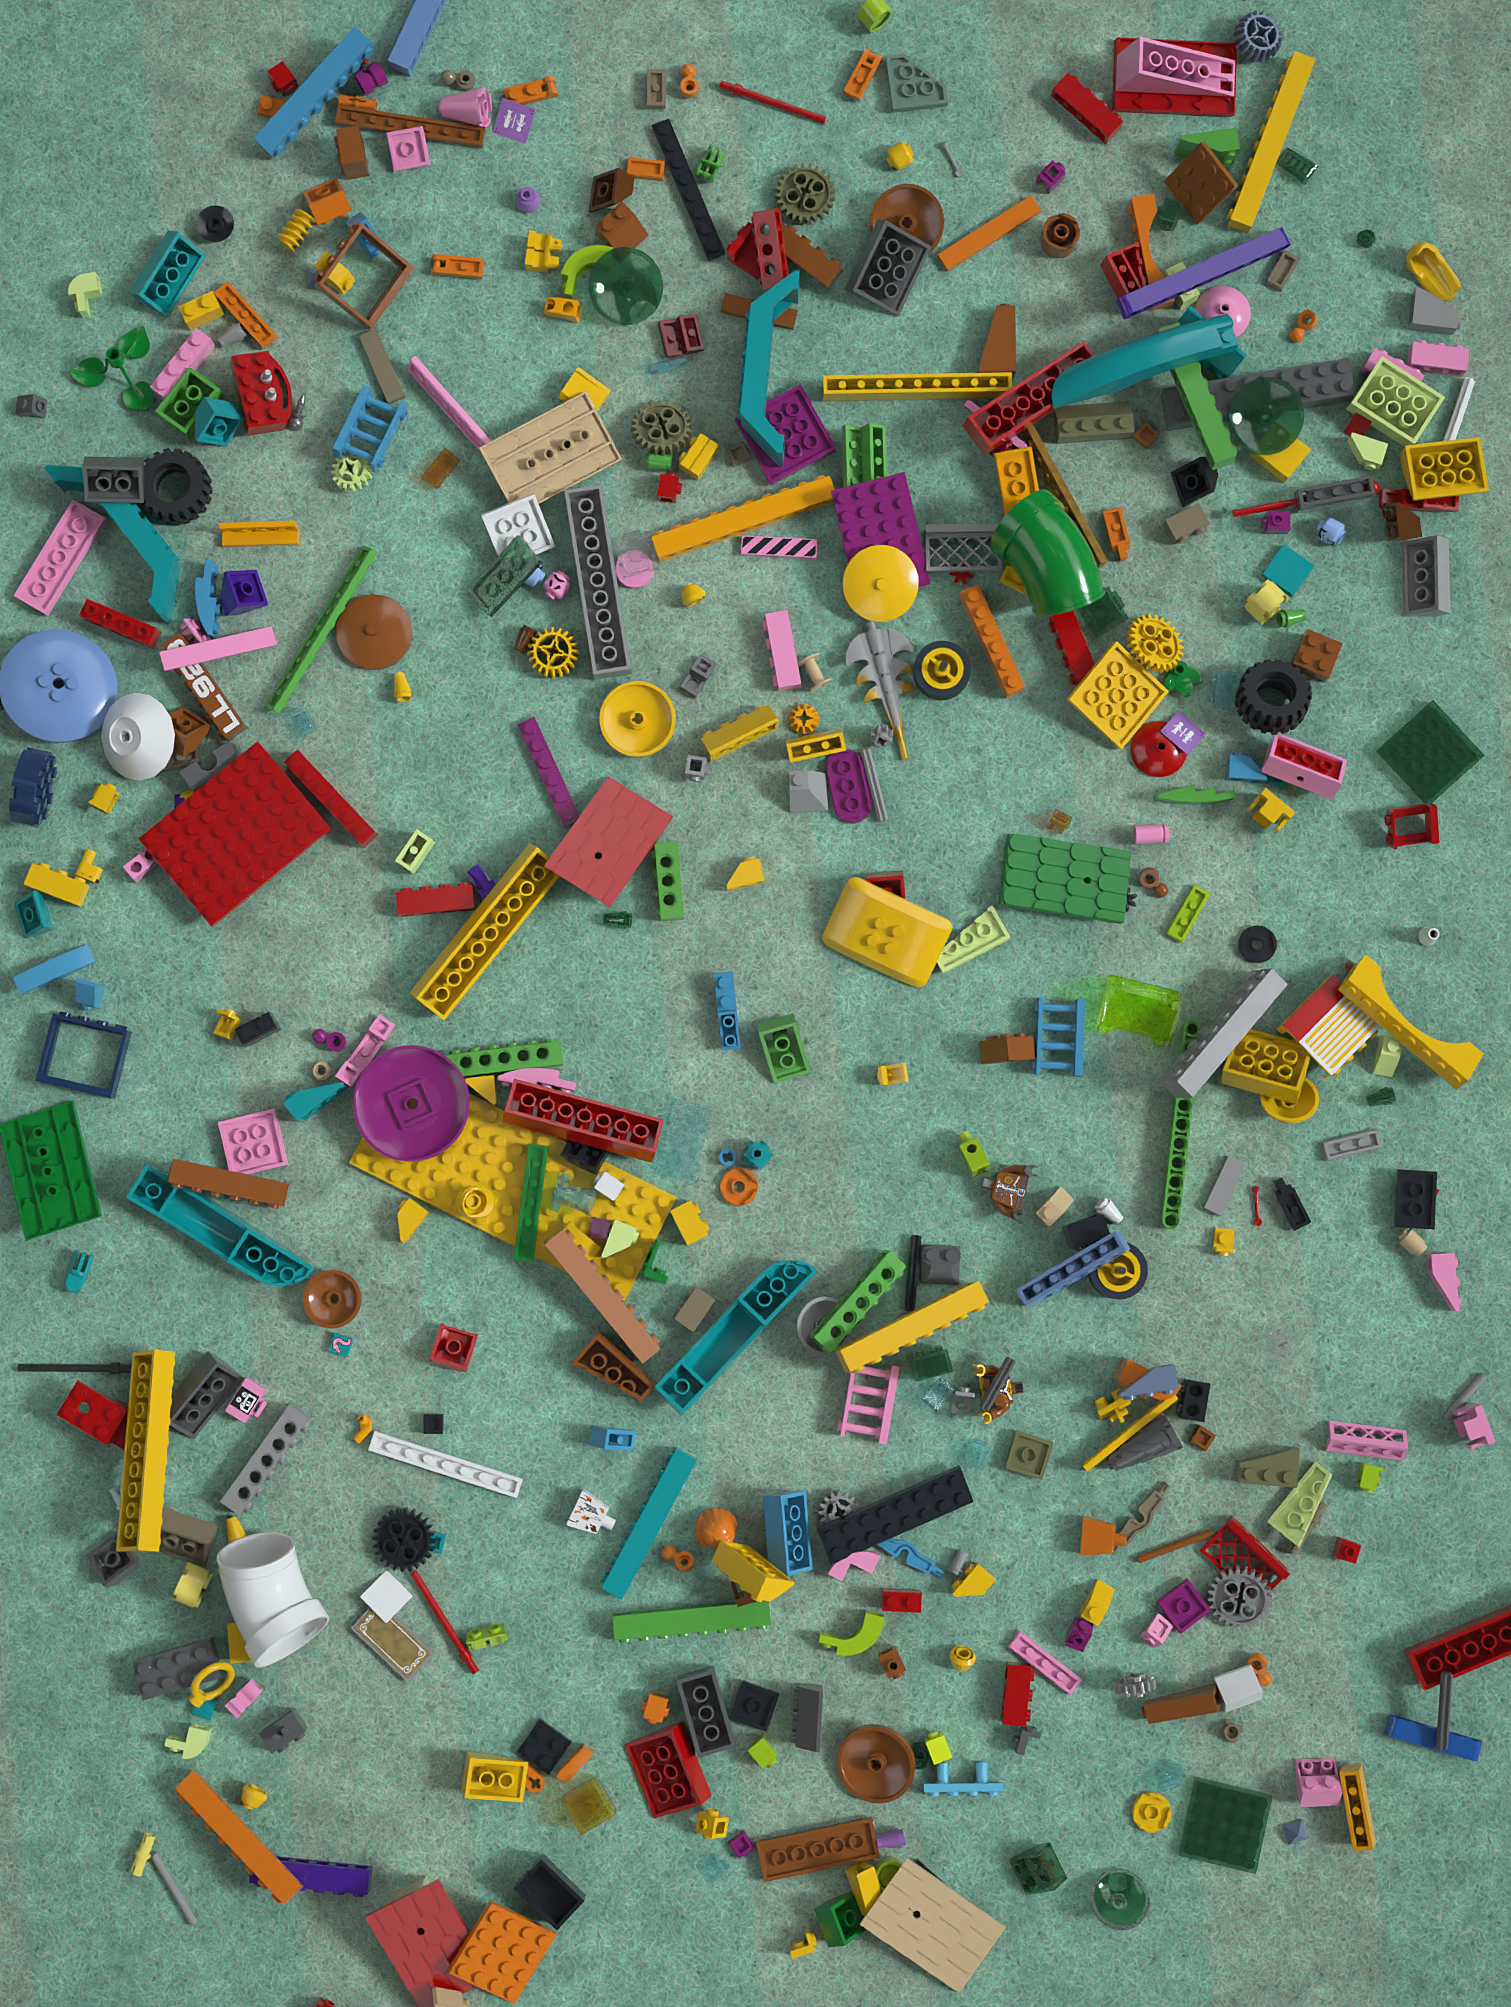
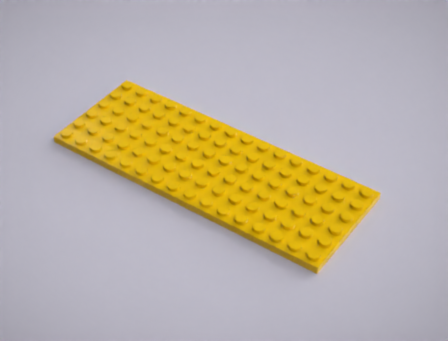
(496, 1159)

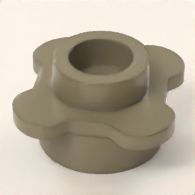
(1232, 1737)

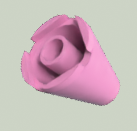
(468, 107)

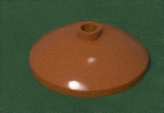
(318, 1299)

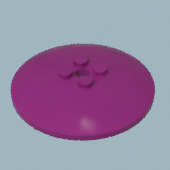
(383, 1096)

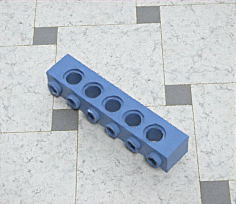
(1073, 1269)

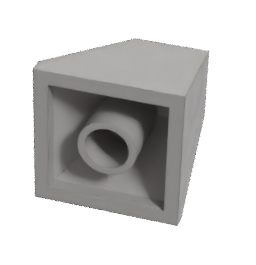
(807, 791)

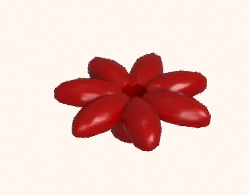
(959, 575)

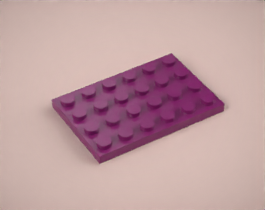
(880, 515)

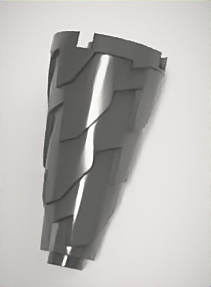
(1150, 1442)

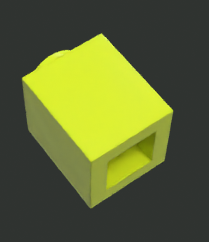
(937, 1747)

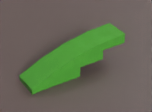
(1189, 796)

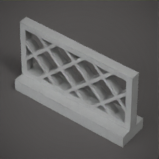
(959, 532)

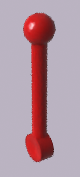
(1257, 1221)

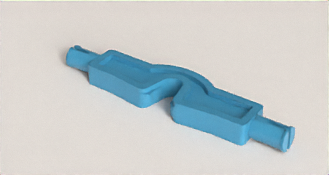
(913, 1558)

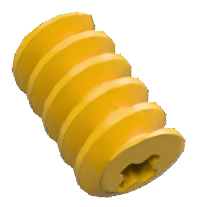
(295, 230)

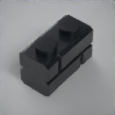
(257, 1029)

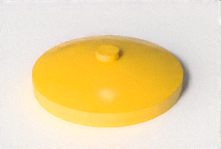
(880, 583)
(637, 719)

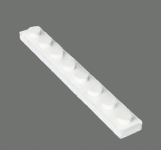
(445, 1464)

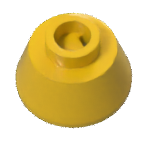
(692, 594)
(962, 1658)
(252, 1796)

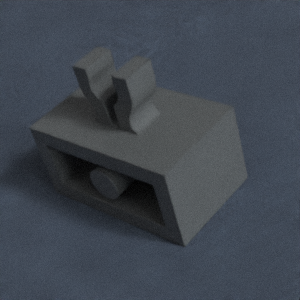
(283, 1731)

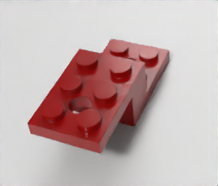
(103, 1421)

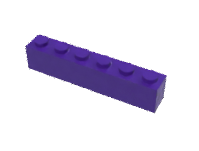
(327, 1876)

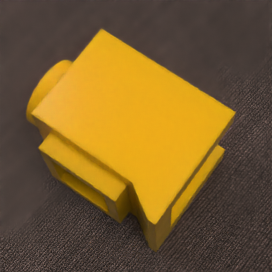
(104, 797)

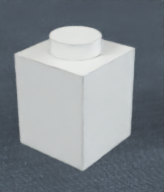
(608, 1185)

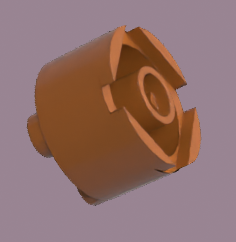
(1057, 245)

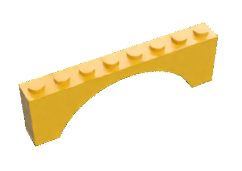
(1449, 1060)

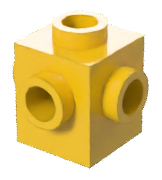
(712, 1824)

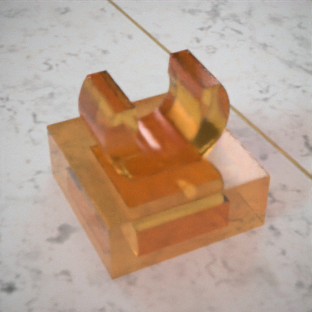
(1061, 819)

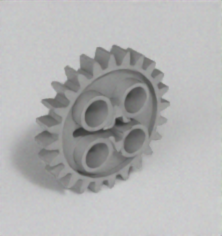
(1223, 1594)

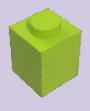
(763, 1752)

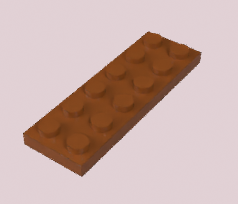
(817, 1849)

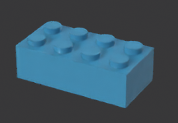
(788, 1531)

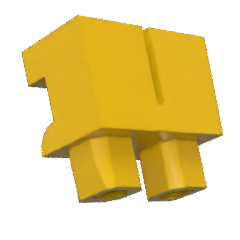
(539, 252)

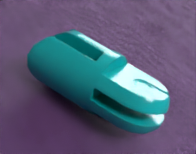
(75, 1278)

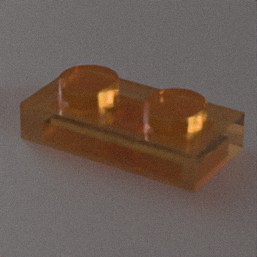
(440, 468)

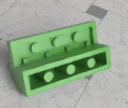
(863, 453)

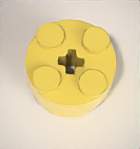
(1265, 602)
(190, 1585)

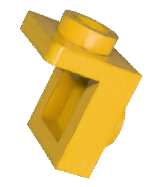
(227, 1024)
(892, 1074)

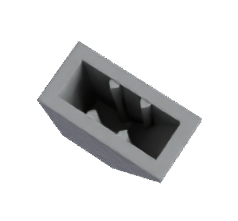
(1432, 314)

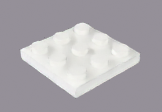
(519, 518)

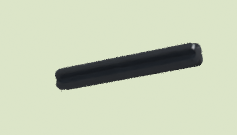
(912, 1276)

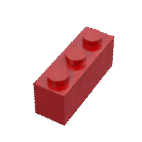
(1017, 1694)

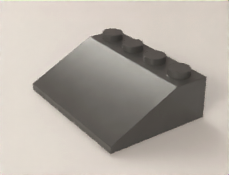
(888, 267)

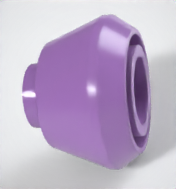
(527, 200)

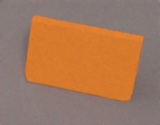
(574, 1763)

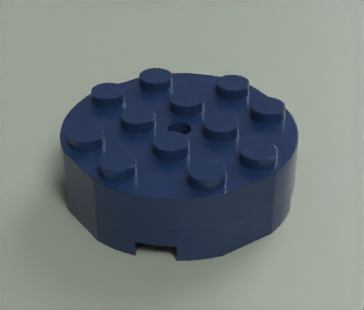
(32, 787)

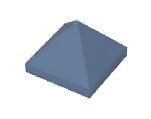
(310, 275)
(1295, 1831)

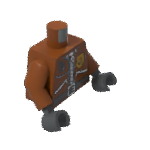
(1009, 1189)

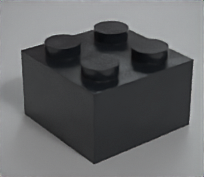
(1085, 1232)

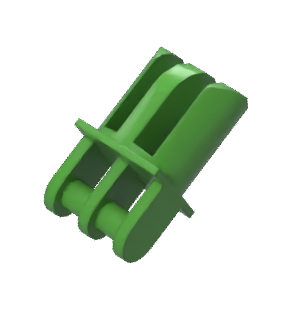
(710, 164)

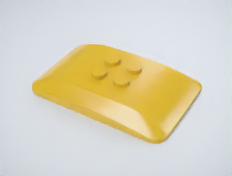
(886, 932)

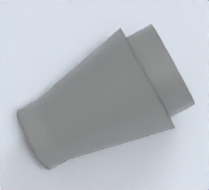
(232, 335)

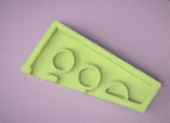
(979, 937)
(1300, 1505)

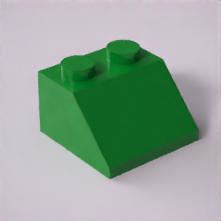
(840, 1919)

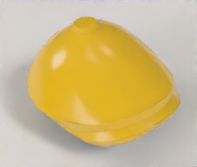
(474, 1202)

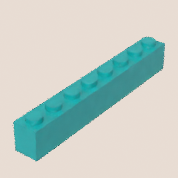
(649, 1523)

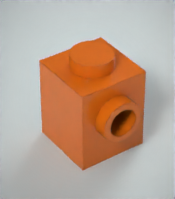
(655, 1707)

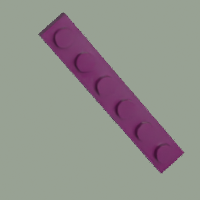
(549, 772)

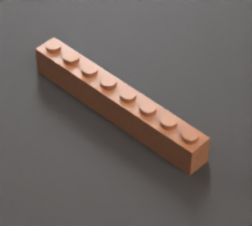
(600, 1293)

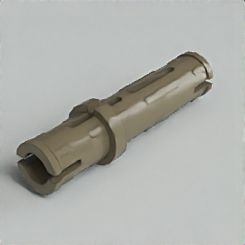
(1315, 1520)

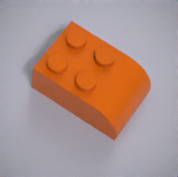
(1129, 1371)

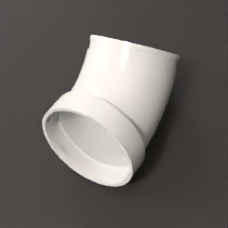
(269, 1596)

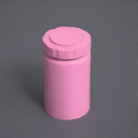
(1151, 834)

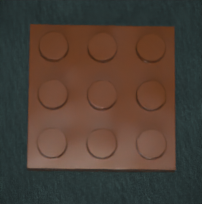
(1201, 183)

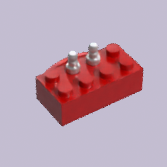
(260, 392)

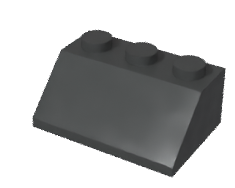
(113, 479)
(808, 1716)

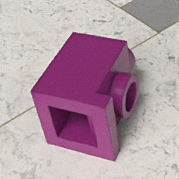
(1079, 1634)

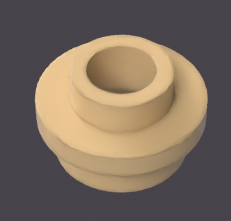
(315, 1070)

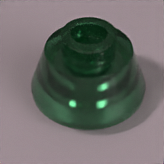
(923, 1758)

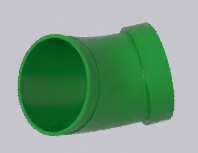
(1048, 555)

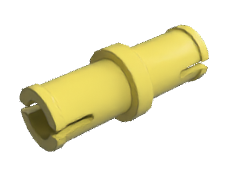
(142, 1854)

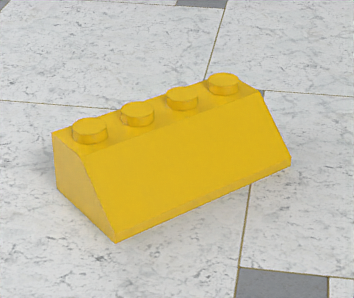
(740, 732)
(751, 1571)

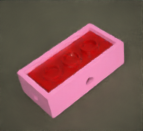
(1304, 766)

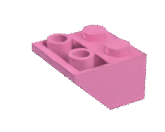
(1317, 1782)

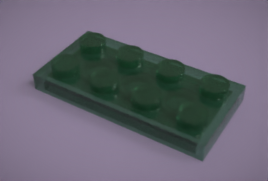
(504, 576)

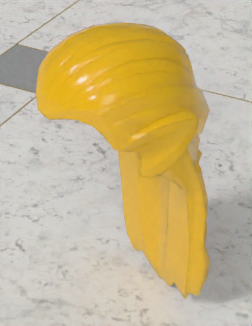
(1432, 271)

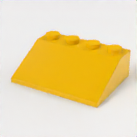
(1444, 468)
(1267, 1066)

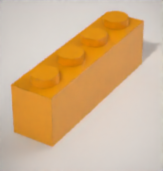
(1357, 1807)

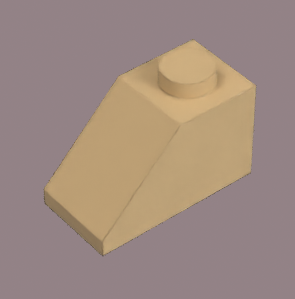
(1053, 1207)
(448, 1998)

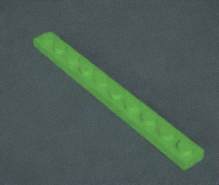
(321, 628)

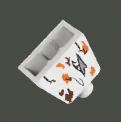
(590, 1514)

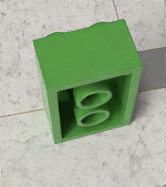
(183, 400)

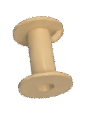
(814, 672)

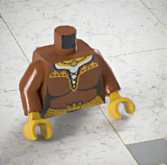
(985, 1376)

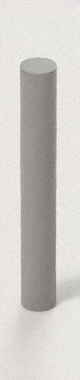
(1464, 1396)

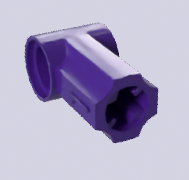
(481, 880)

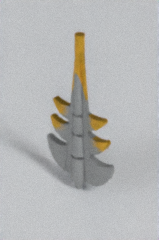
(877, 650)

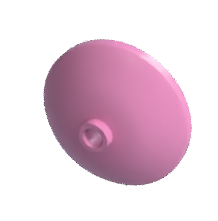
(1215, 298)

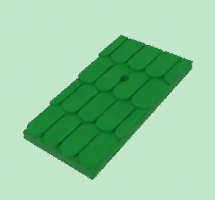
(1065, 878)
(51, 1187)

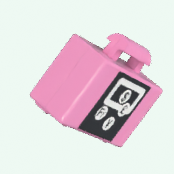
(247, 1400)

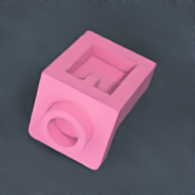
(1156, 1631)

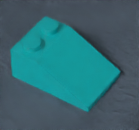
(309, 1101)

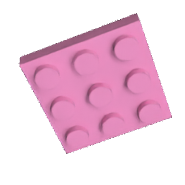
(253, 1142)

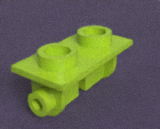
(494, 1633)

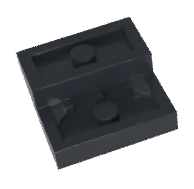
(584, 1156)

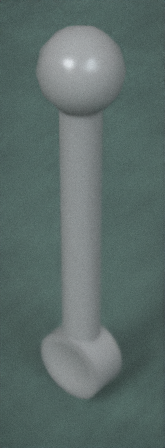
(959, 172)

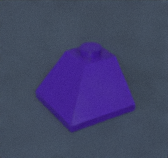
(242, 592)

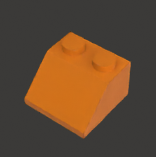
(327, 201)

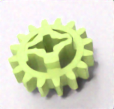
(342, 474)

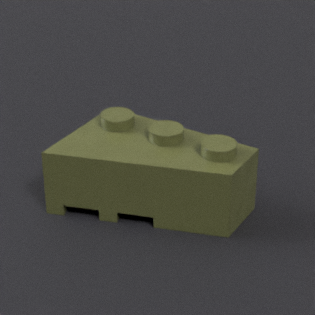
(1271, 1469)

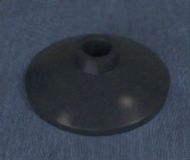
(215, 215)

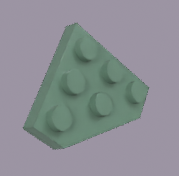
(913, 85)

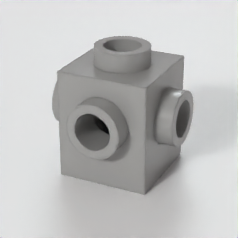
(692, 761)

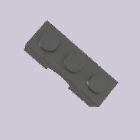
(197, 776)

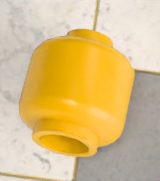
(900, 156)

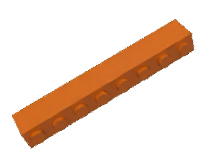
(239, 1838)

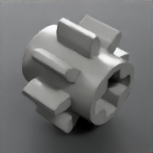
(881, 735)

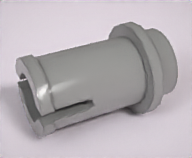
(958, 1562)

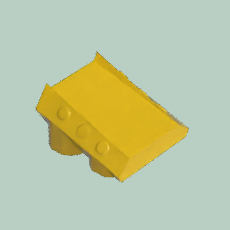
(582, 382)

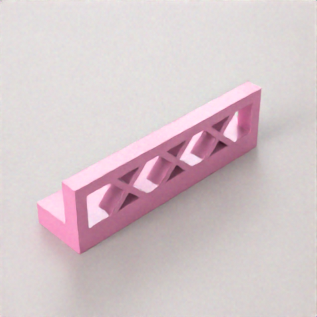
(1368, 1444)

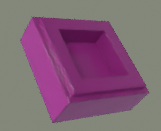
(741, 1844)

